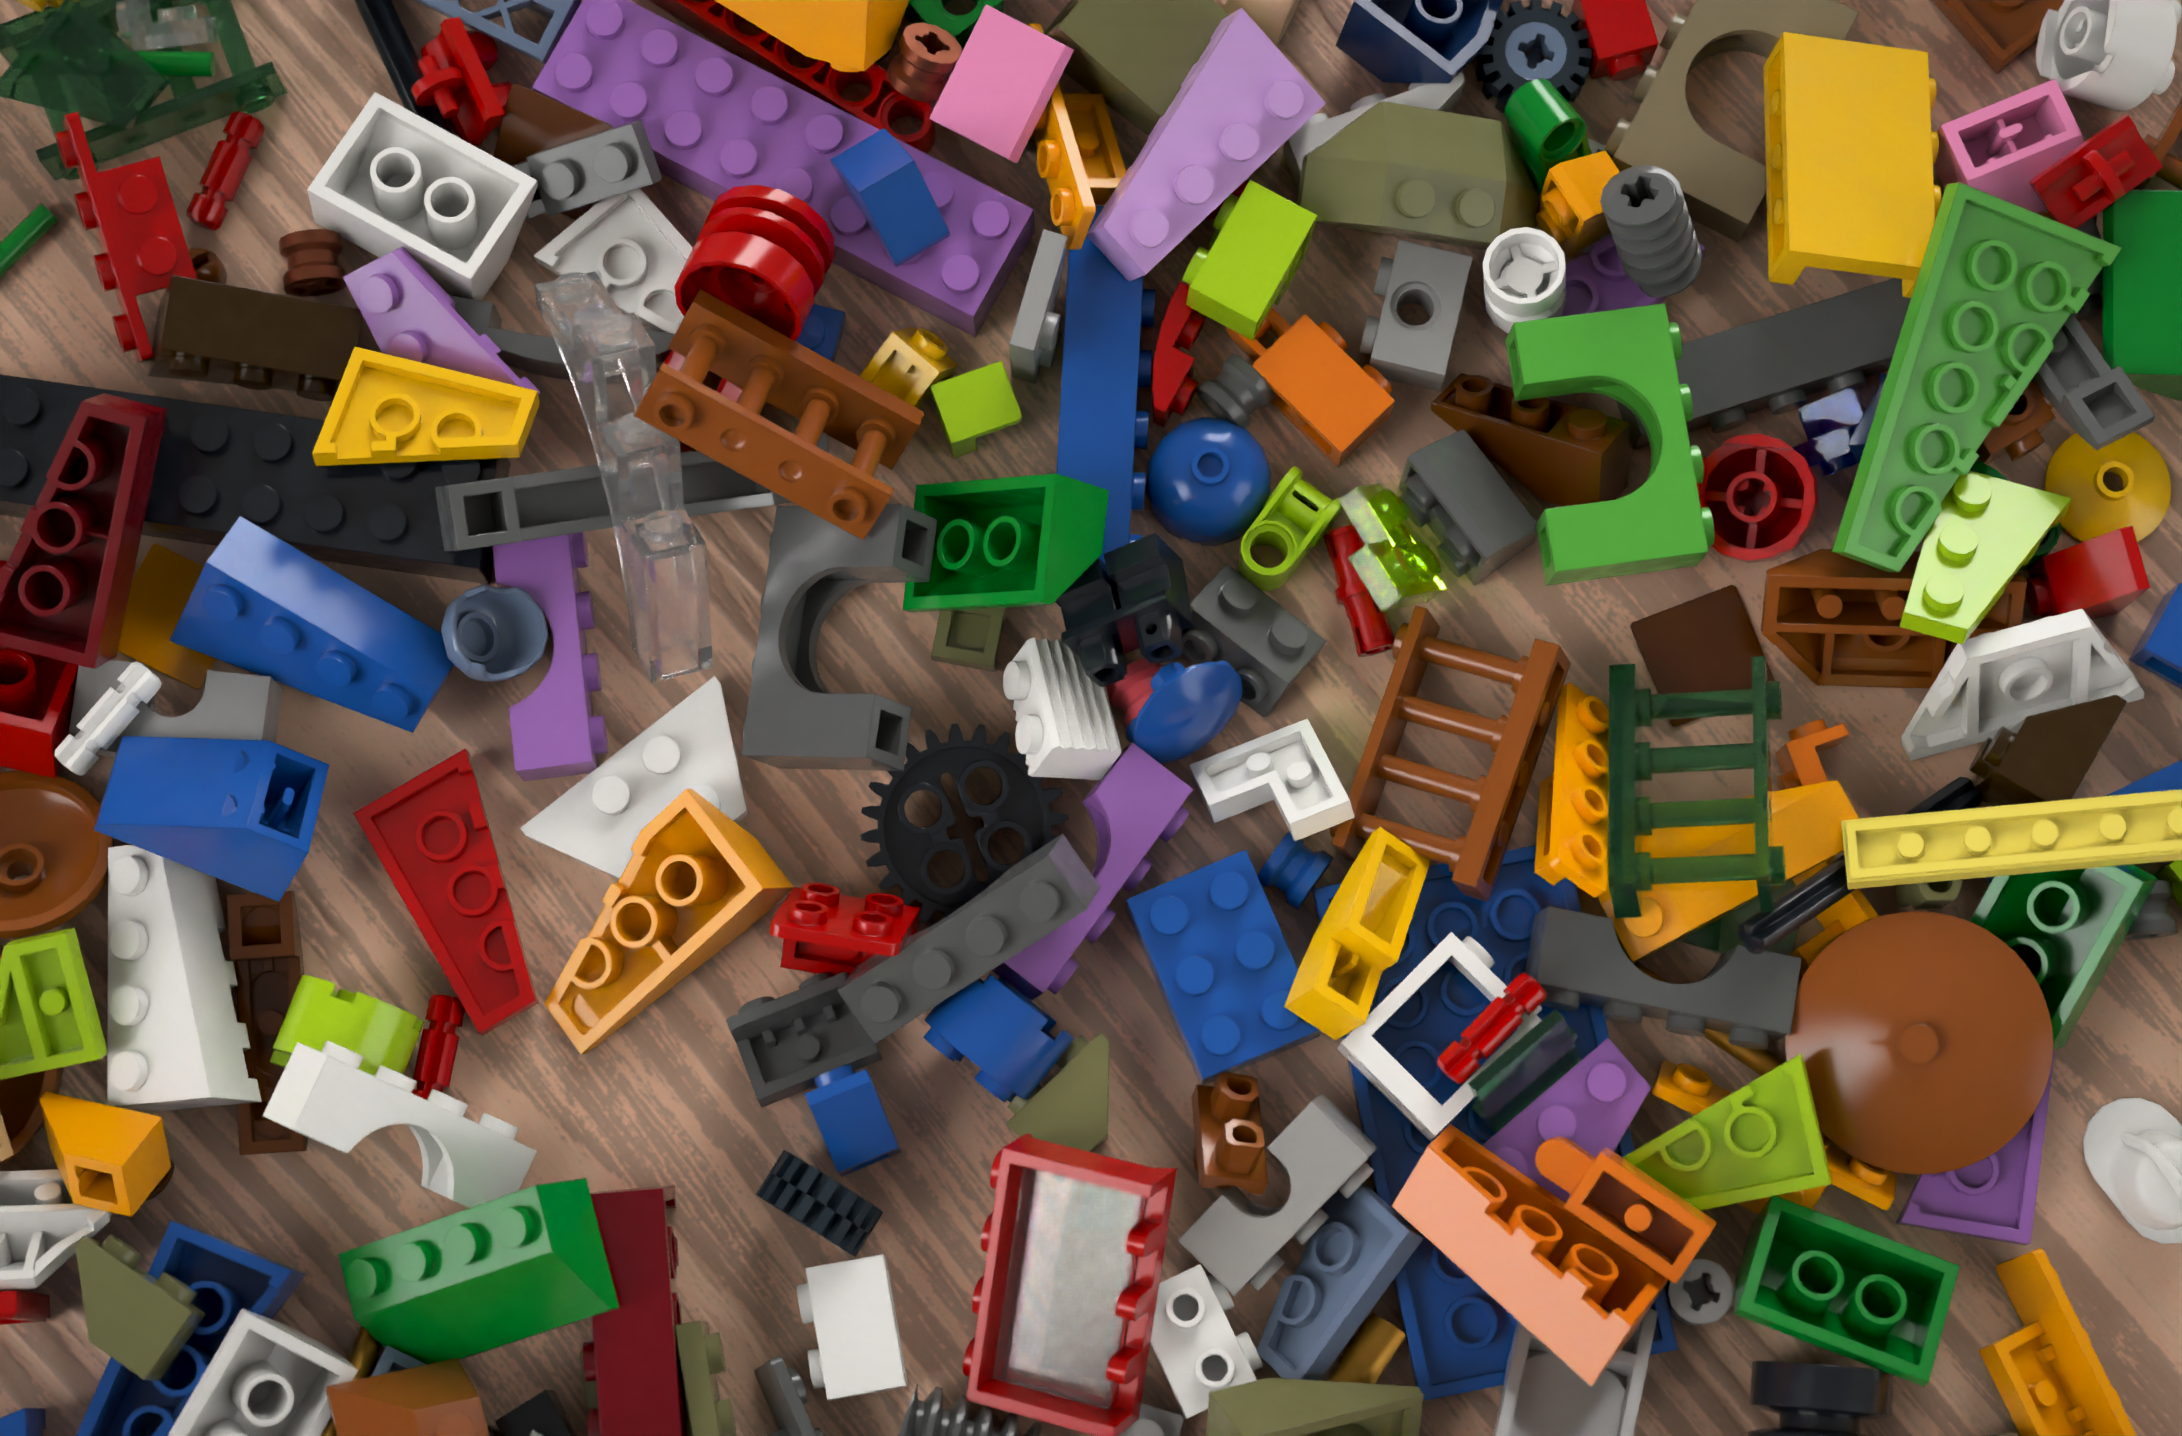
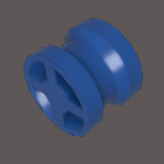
(1294, 869)

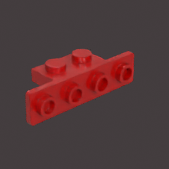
(135, 229)

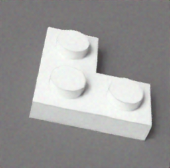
(1276, 767)

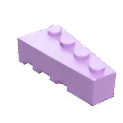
(1217, 131)

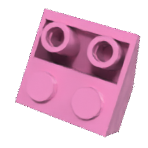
(2009, 144)

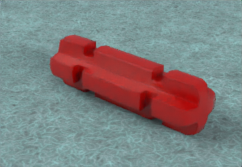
(225, 170)
(1491, 1028)
(438, 1045)

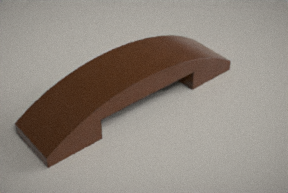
(268, 970)

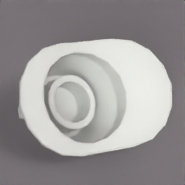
(2137, 1162)

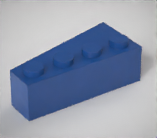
(311, 629)
(224, 1283)

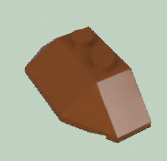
(1845, 618)

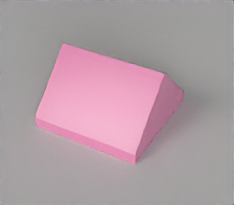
(1001, 83)

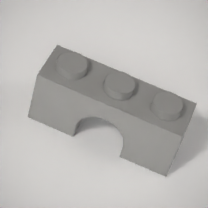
(230, 707)
(1241, 1239)

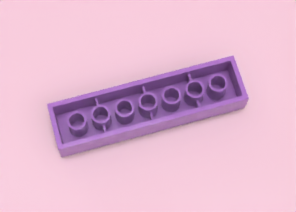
(734, 125)

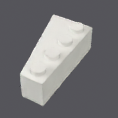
(169, 990)

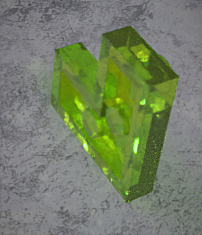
(1392, 562)

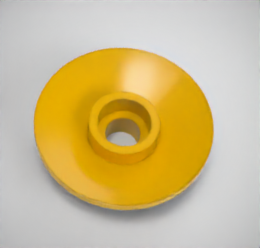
(2094, 510)

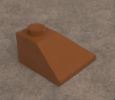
(409, 1402)

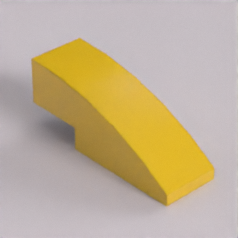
(1358, 936)

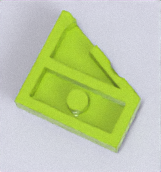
(46, 1006)

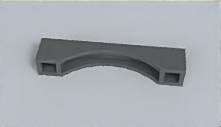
(576, 502)

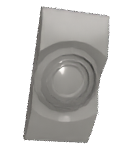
(1552, 1400)

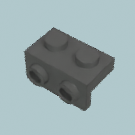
(1253, 635)
(799, 1038)

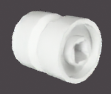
(1524, 277)

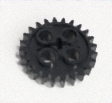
(909, 848)

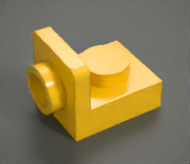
(910, 364)

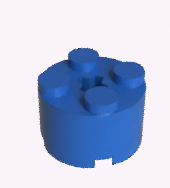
(999, 1034)

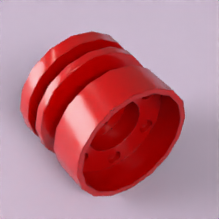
(760, 256)

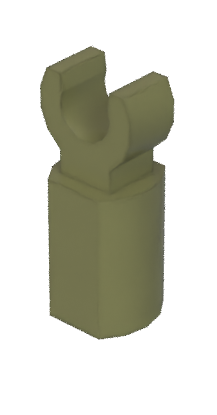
(1927, 895)

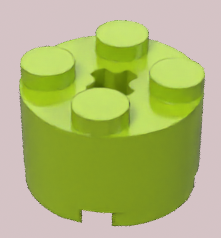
(351, 1020)

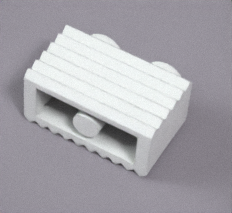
(1060, 713)

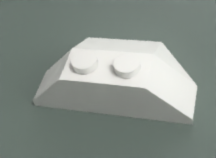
(39, 1226)

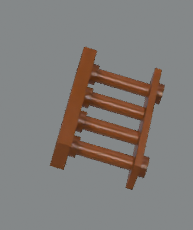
(799, 383)
(1512, 738)

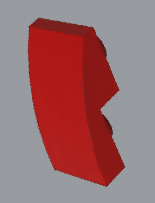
(1172, 368)

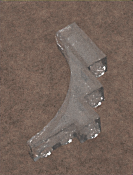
(641, 473)

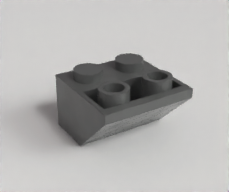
(1465, 507)

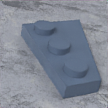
(1336, 1283)

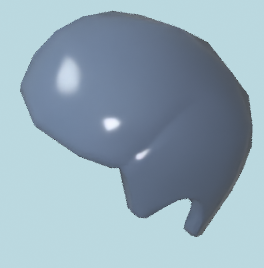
(494, 632)

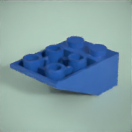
(216, 806)

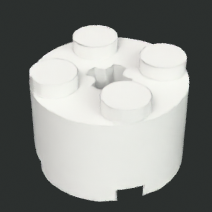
(2110, 49)

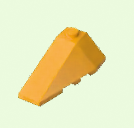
(836, 31)
(1802, 820)
(677, 904)

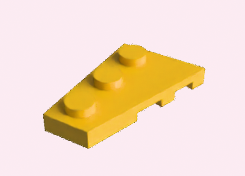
(421, 413)

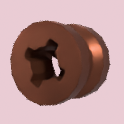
(923, 62)
(312, 262)

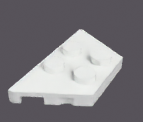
(2015, 675)
(614, 802)

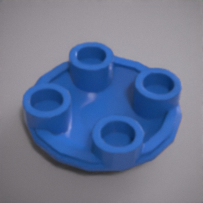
(1185, 709)

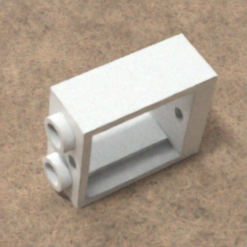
(1388, 1074)

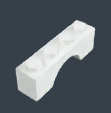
(341, 1105)

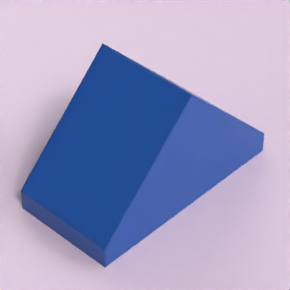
(891, 196)

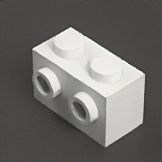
(1197, 1340)

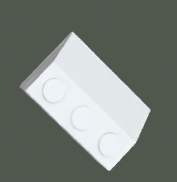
(426, 191)
(264, 1383)

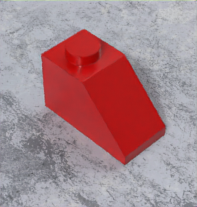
(2090, 576)

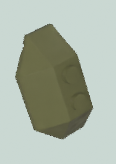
(1420, 177)

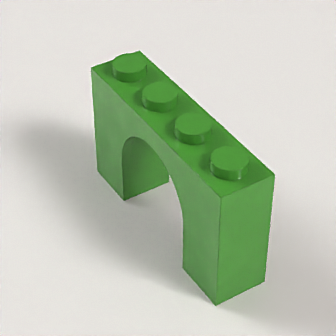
(1632, 360)

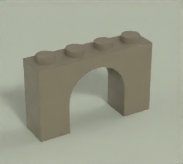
(1716, 181)

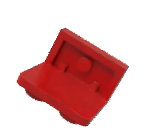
(838, 930)

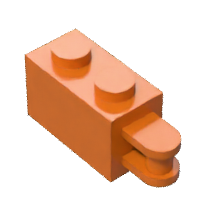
(1319, 384)
(1626, 1205)

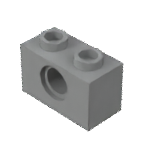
(1435, 282)

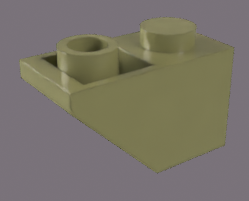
(1073, 1103)
(131, 1312)

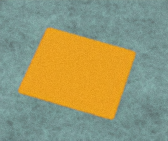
(153, 611)

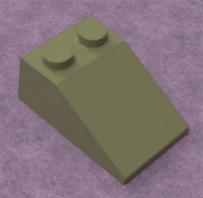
(1314, 1409)

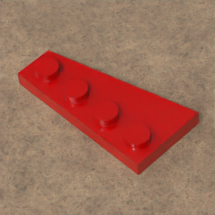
(449, 875)

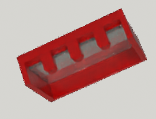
(1068, 1286)

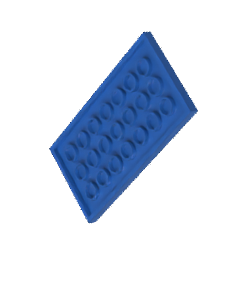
(1452, 1325)

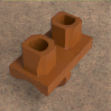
(1229, 1134)

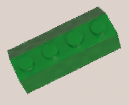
(483, 1275)

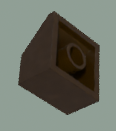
(2044, 753)

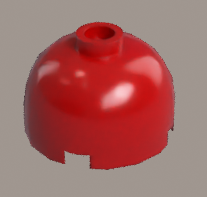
(1758, 497)

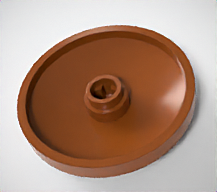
(1921, 1041)

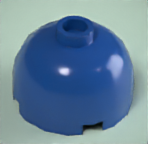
(1208, 481)

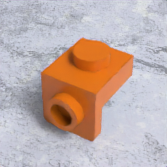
(1799, 756)

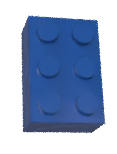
(1220, 966)

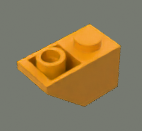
(1571, 201)
(105, 1152)

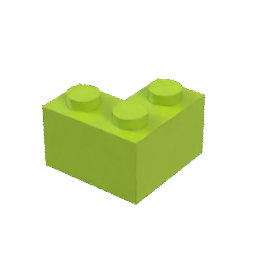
(1251, 258)

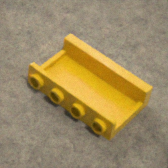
(1848, 158)

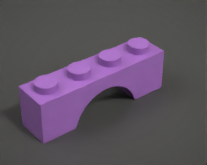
(556, 724)
(1129, 812)

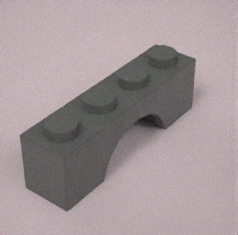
(976, 938)
(1582, 962)

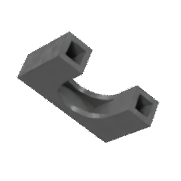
(810, 568)

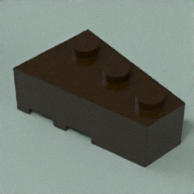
(252, 338)

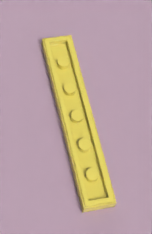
(2013, 839)

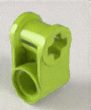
(1293, 523)

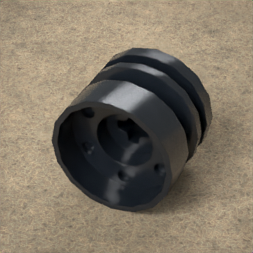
(1819, 1397)

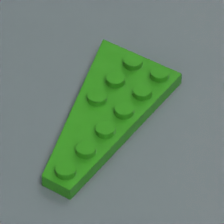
(1970, 343)

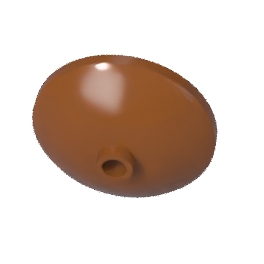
(53, 840)

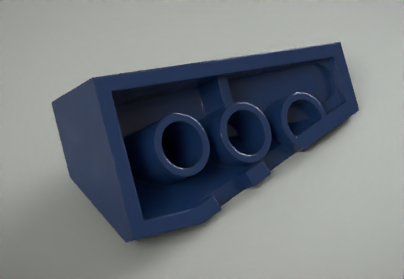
(1417, 37)

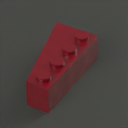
(82, 538)
(636, 1344)

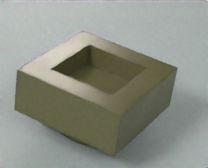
(969, 637)

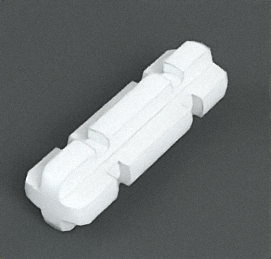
(107, 718)

